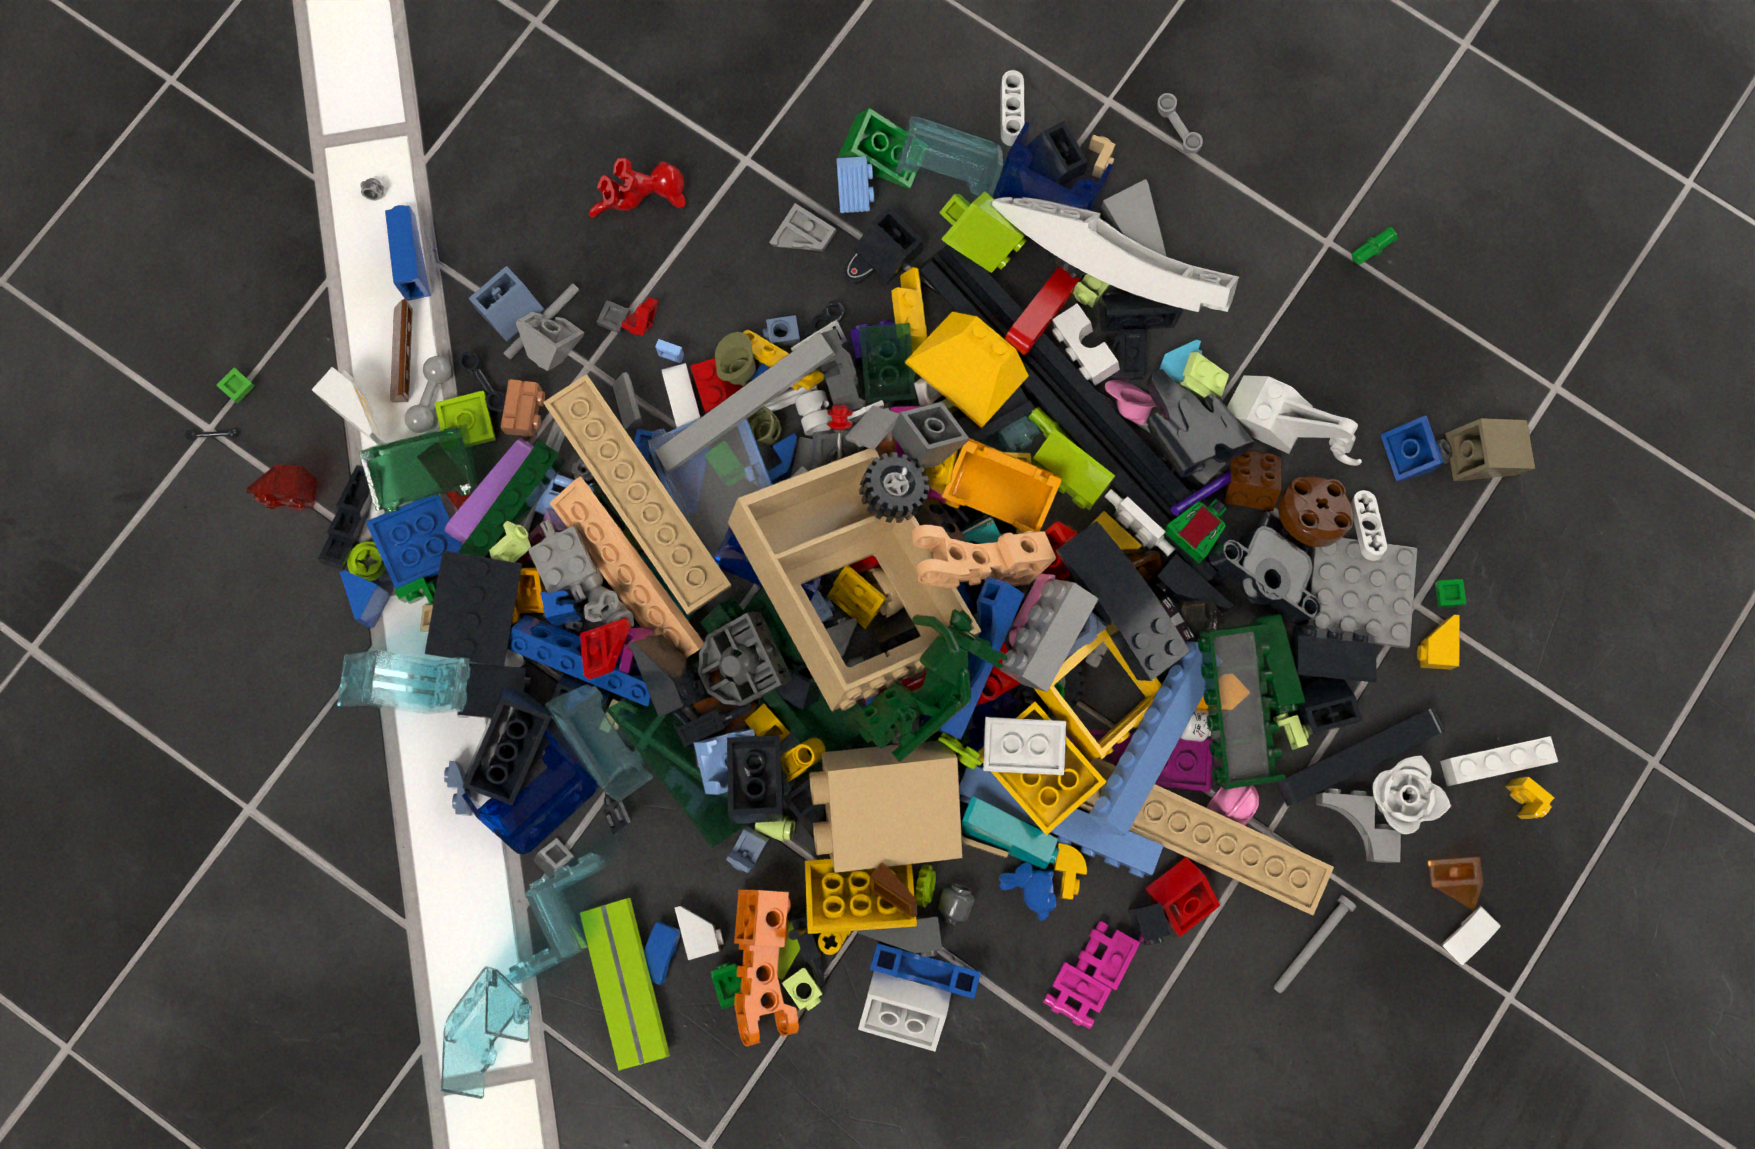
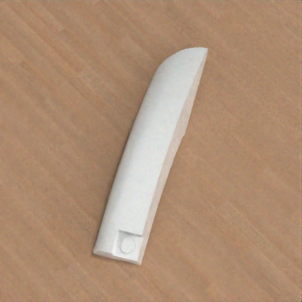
(1114, 258)

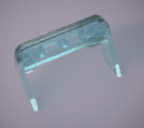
(951, 154)
(597, 743)
(485, 1012)

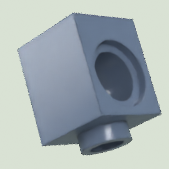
(788, 324)

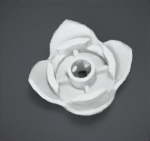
(1425, 798)

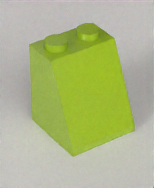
(984, 235)

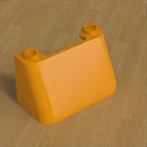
(1001, 486)

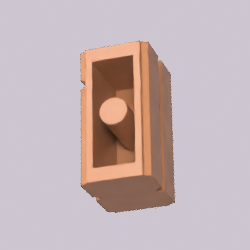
(522, 408)

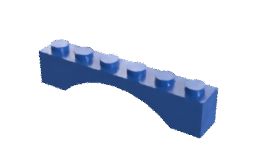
(995, 614)

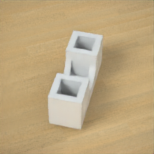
(1095, 362)

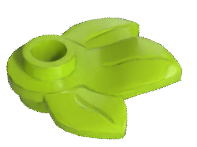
(966, 755)

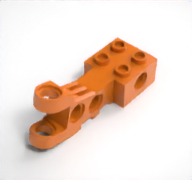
(760, 933)

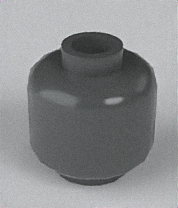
(955, 903)

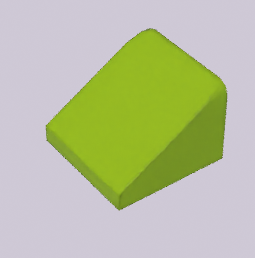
(954, 208)

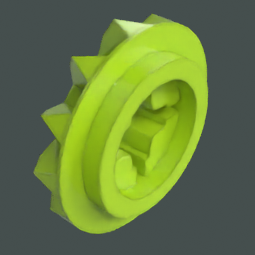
(359, 554)
(925, 885)

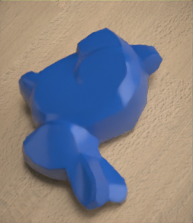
(1036, 888)

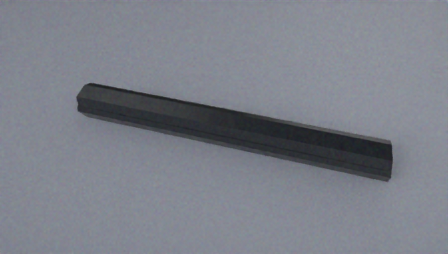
(1070, 399)

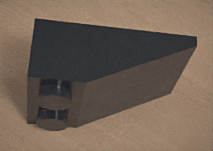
(668, 675)
(754, 779)

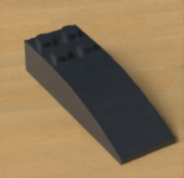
(1124, 602)

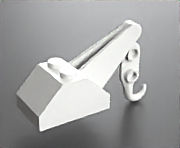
(1281, 415)

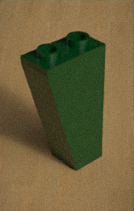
(1285, 681)

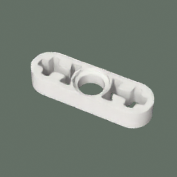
(1365, 536)

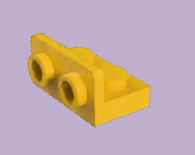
(1536, 799)

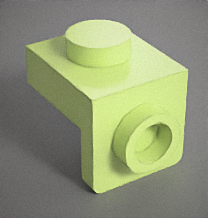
(1296, 733)

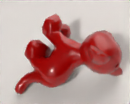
(663, 180)

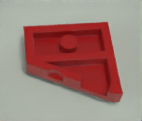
(602, 647)

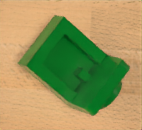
(726, 984)

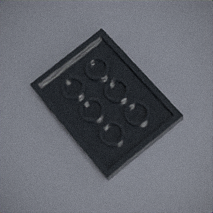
(473, 608)

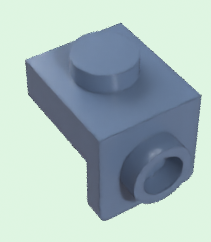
(747, 850)

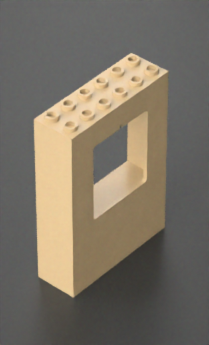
(819, 526)

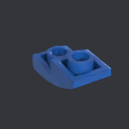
(659, 949)

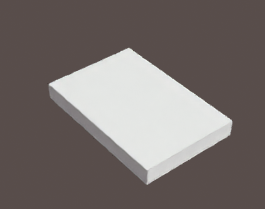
(1024, 746)

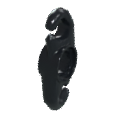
(825, 316)

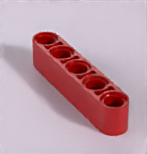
(1041, 311)

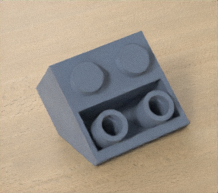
(504, 302)

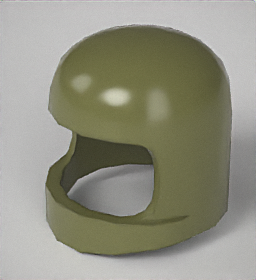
(765, 427)

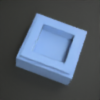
(669, 351)

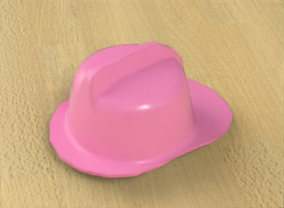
(1131, 401)
(1235, 803)

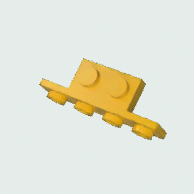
(909, 306)
(770, 354)

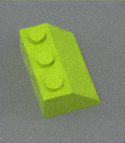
(1080, 474)

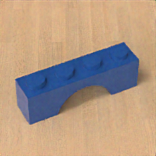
(925, 970)

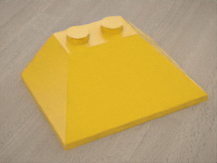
(969, 366)

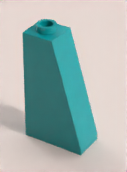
(1005, 832)

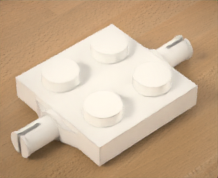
(1131, 517)

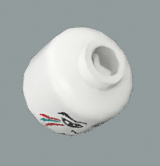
(1197, 727)

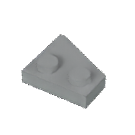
(803, 231)

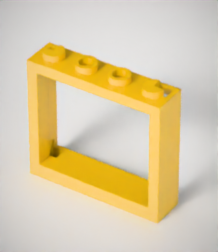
(1073, 724)

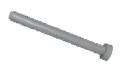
(1314, 943)

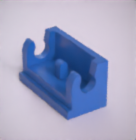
(558, 611)

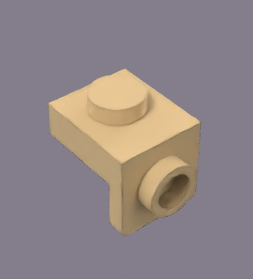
(1105, 148)

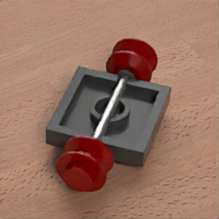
(832, 444)

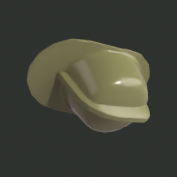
(735, 359)

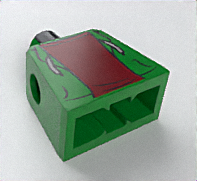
(1197, 529)

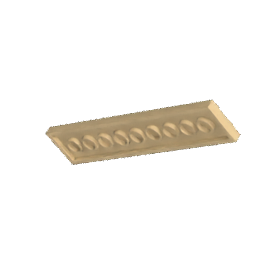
(637, 494)
(1226, 846)

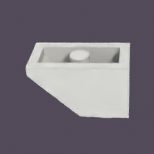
(698, 934)

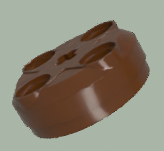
(1316, 510)

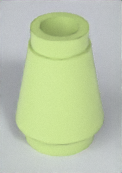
(780, 830)

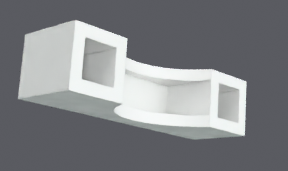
(1498, 761)

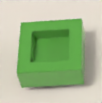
(235, 385)

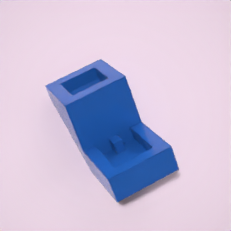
(785, 452)

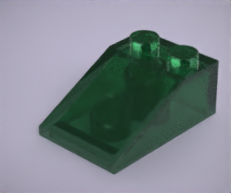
(883, 363)

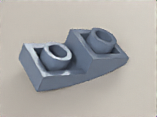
(454, 777)

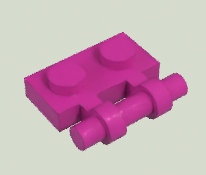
(1115, 958)
(1080, 987)

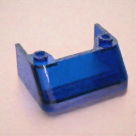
(1020, 182)
(542, 803)

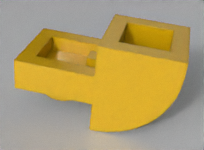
(1070, 863)

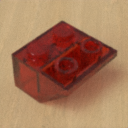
(285, 487)

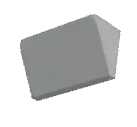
(627, 402)

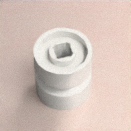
(814, 411)

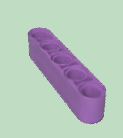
(480, 501)

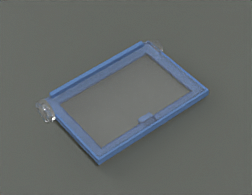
(713, 480)

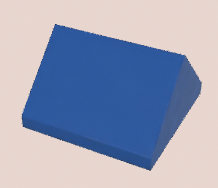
(1412, 449)
(365, 598)

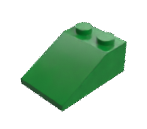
(880, 143)

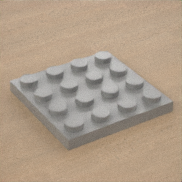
(1365, 592)

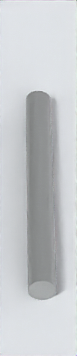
(548, 314)

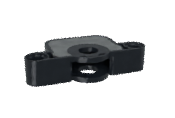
(1274, 566)

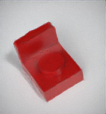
(643, 318)

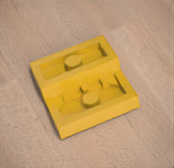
(856, 596)

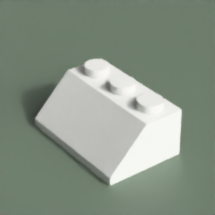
(905, 1011)

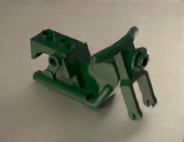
(942, 693)

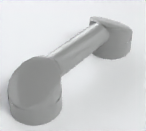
(1167, 108)

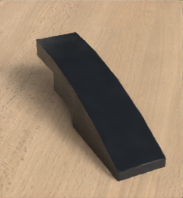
(348, 521)

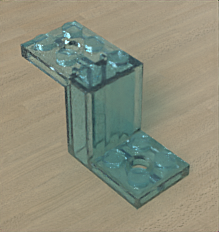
(404, 682)
(556, 918)

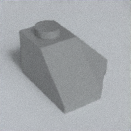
(547, 340)

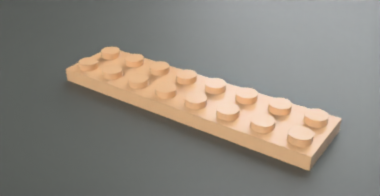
(624, 567)

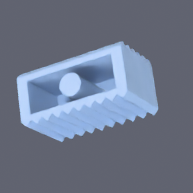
(853, 184)

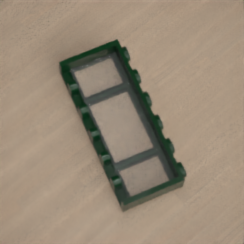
(1239, 706)

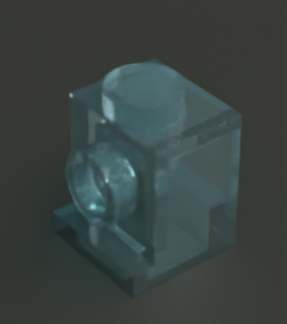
(1018, 435)

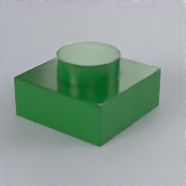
(1450, 593)

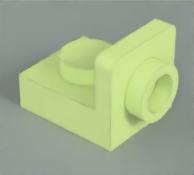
(1090, 290)
(512, 545)

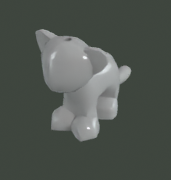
(603, 603)

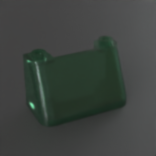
(420, 467)

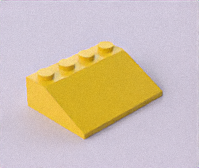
(1051, 797)
(846, 901)

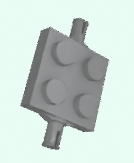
(562, 560)

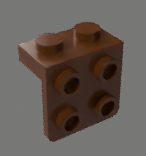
(1254, 481)

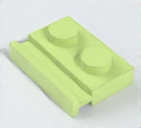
(1203, 377)

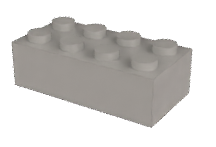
(1048, 634)

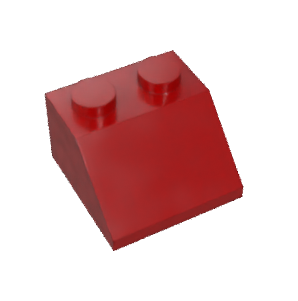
(710, 386)
(1184, 896)

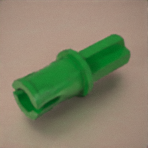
(1374, 246)

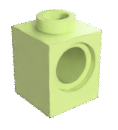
(791, 984)

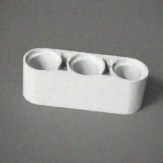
(1015, 98)
(681, 394)

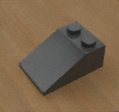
(921, 939)

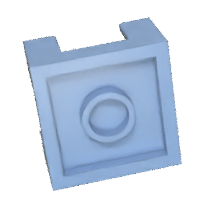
(713, 760)

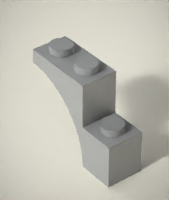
(1380, 843)

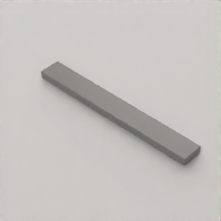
(745, 402)

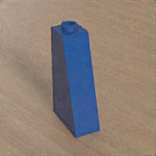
(406, 253)

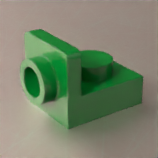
(413, 591)

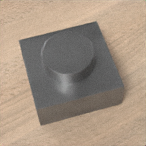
(612, 316)

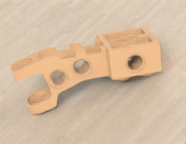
(1012, 559)

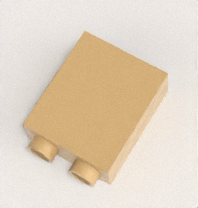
(887, 807)

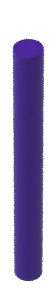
(1201, 494)

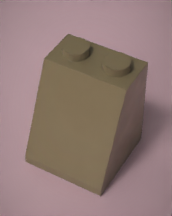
(1490, 449)

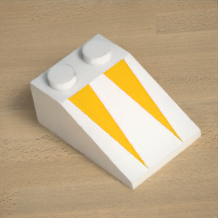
(343, 396)

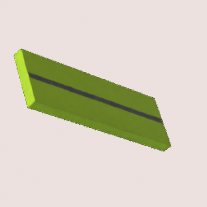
(624, 984)

